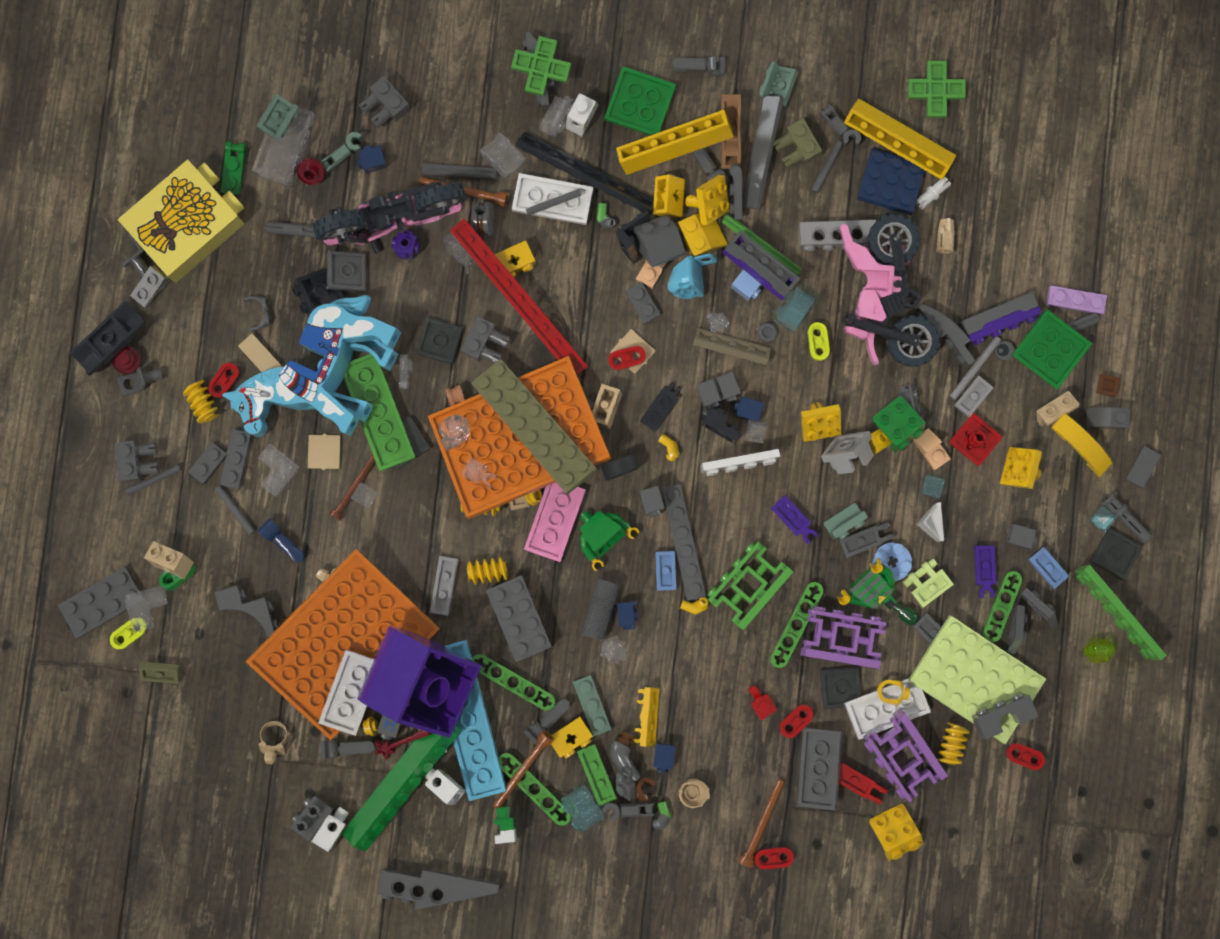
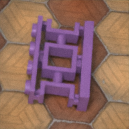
(841, 653)
(917, 747)

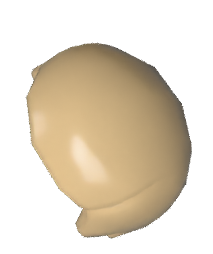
(693, 793)

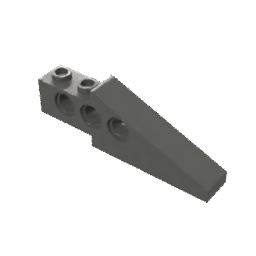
(453, 887)

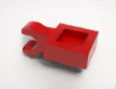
(762, 705)

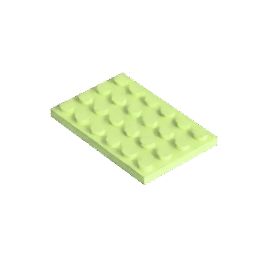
(973, 674)

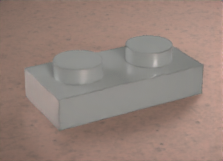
(973, 396)

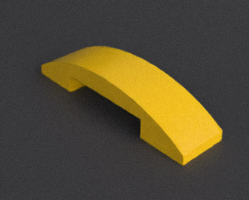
(1083, 443)

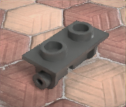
(911, 396)

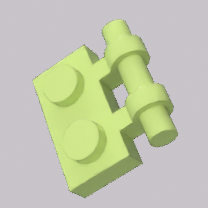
(932, 587)

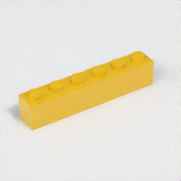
(900, 139)
(674, 142)

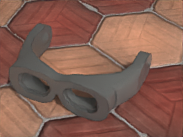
(266, 319)

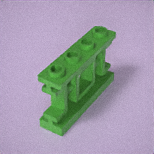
(760, 594)

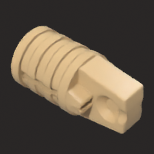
(945, 237)

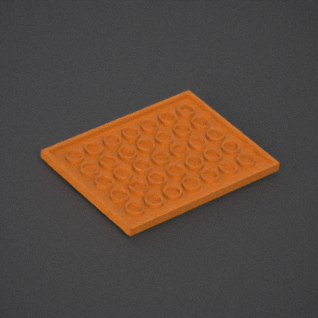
(503, 453)
(342, 613)

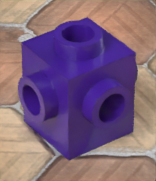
(405, 251)

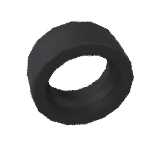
(620, 467)

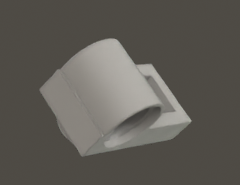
(149, 285)

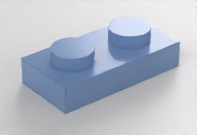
(1048, 567)
(665, 571)

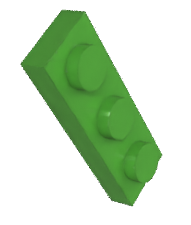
(596, 774)

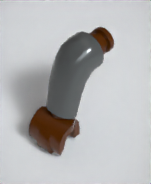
(621, 758)

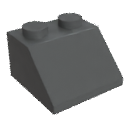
(658, 241)

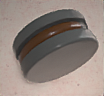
(483, 219)

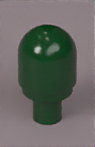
(906, 614)

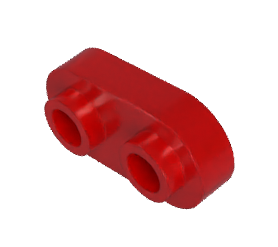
(626, 357)
(221, 378)
(796, 721)
(1024, 756)
(773, 856)

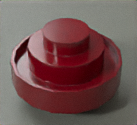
(310, 171)
(126, 361)

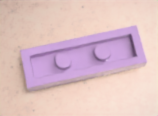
(1076, 300)

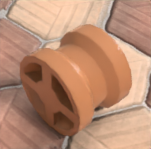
(455, 395)

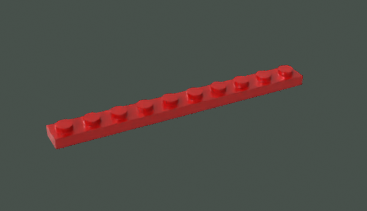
(516, 294)

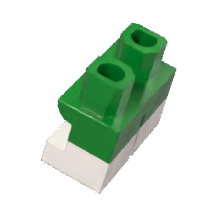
(506, 824)

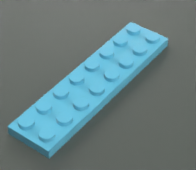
(476, 743)

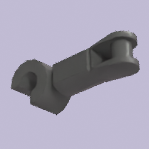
(714, 65)
(840, 127)
(707, 165)
(547, 720)
(331, 748)
(628, 810)

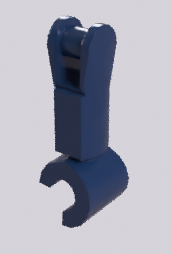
(271, 532)

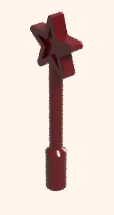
(386, 748)

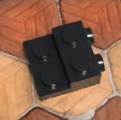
(314, 292)
(715, 422)

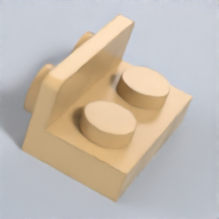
(1052, 411)

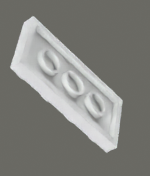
(535, 190)
(732, 464)
(342, 707)
(872, 714)

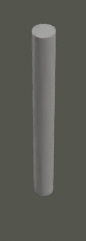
(974, 369)

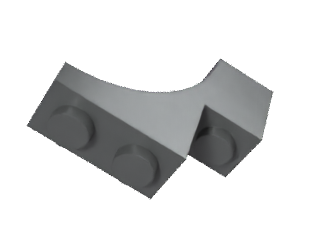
(261, 609)

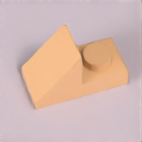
(650, 275)
(931, 449)

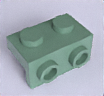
(778, 82)
(277, 117)
(845, 520)

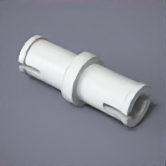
(932, 193)

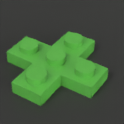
(541, 66)
(936, 89)

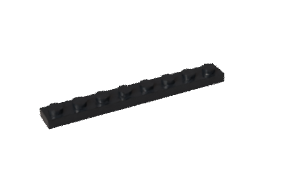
(585, 172)

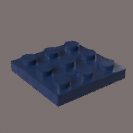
(890, 182)

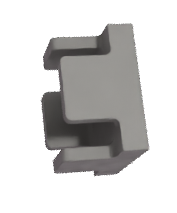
(848, 447)

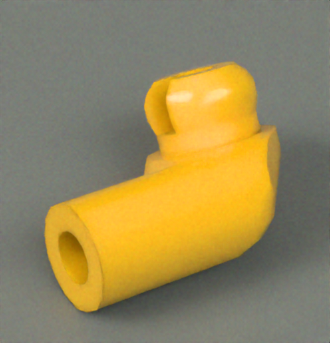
(672, 447)
(696, 607)

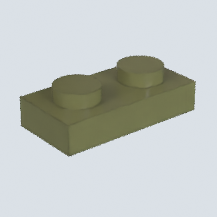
(159, 672)

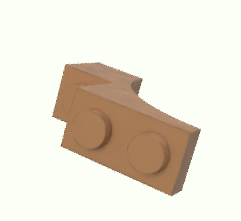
(731, 147)

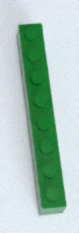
(396, 789)

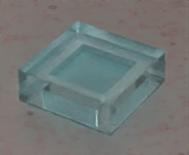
(932, 486)

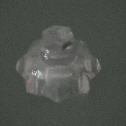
(717, 321)

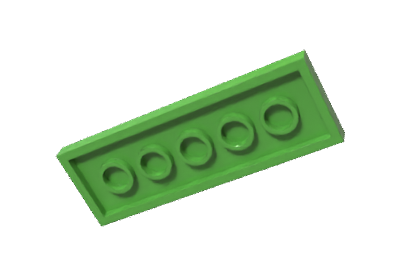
(384, 425)
(1123, 617)

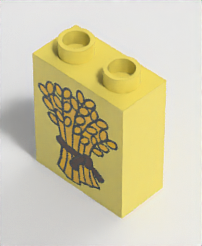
(183, 219)

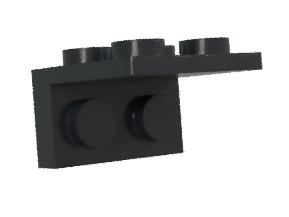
(626, 233)

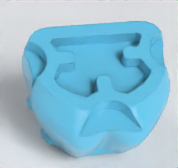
(687, 277)

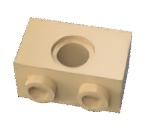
(606, 406)
(168, 560)

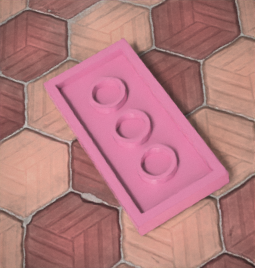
(554, 522)

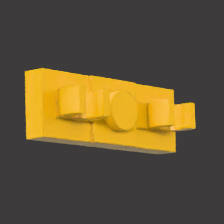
(648, 716)

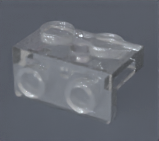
(555, 116)
(503, 156)

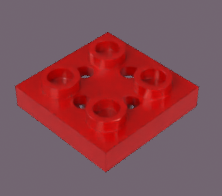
(987, 436)

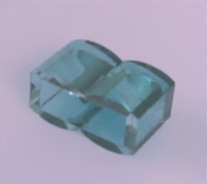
(794, 309)
(581, 808)

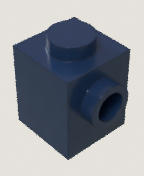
(371, 159)

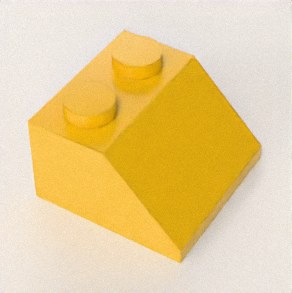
(701, 238)

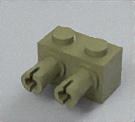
(806, 145)

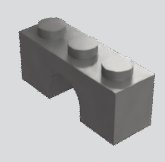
(988, 720)

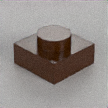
(1107, 385)

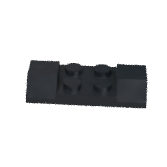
(108, 338)

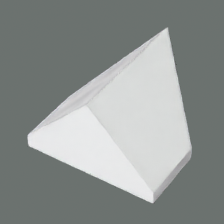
(932, 523)

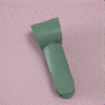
(342, 152)

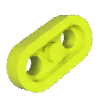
(818, 342)
(129, 636)

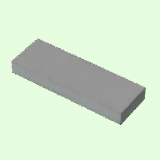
(444, 585)

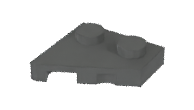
(1046, 611)
(1016, 630)

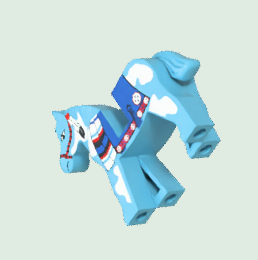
(333, 333)

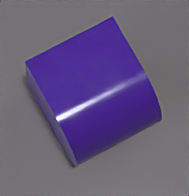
(418, 682)

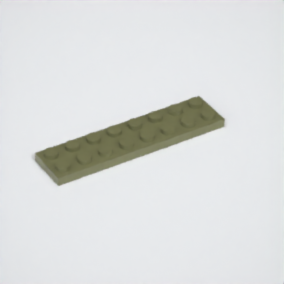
(534, 426)

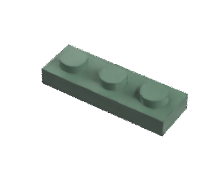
(592, 705)

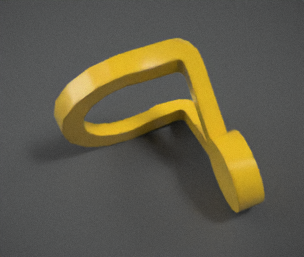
(904, 695)

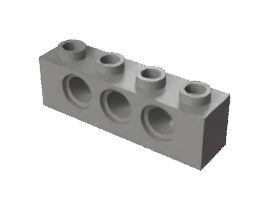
(807, 230)

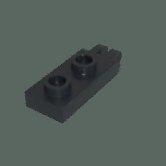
(660, 407)

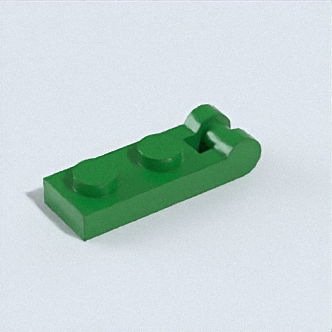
(233, 168)

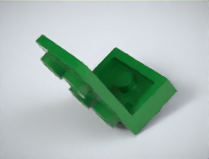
(899, 424)

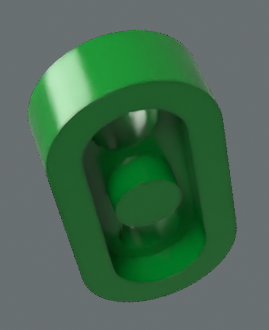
(166, 577)

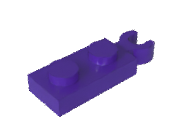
(793, 518)
(985, 568)

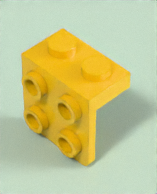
(896, 832)

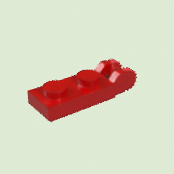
(860, 783)

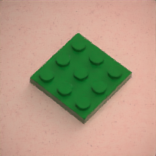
(639, 102)
(1051, 349)

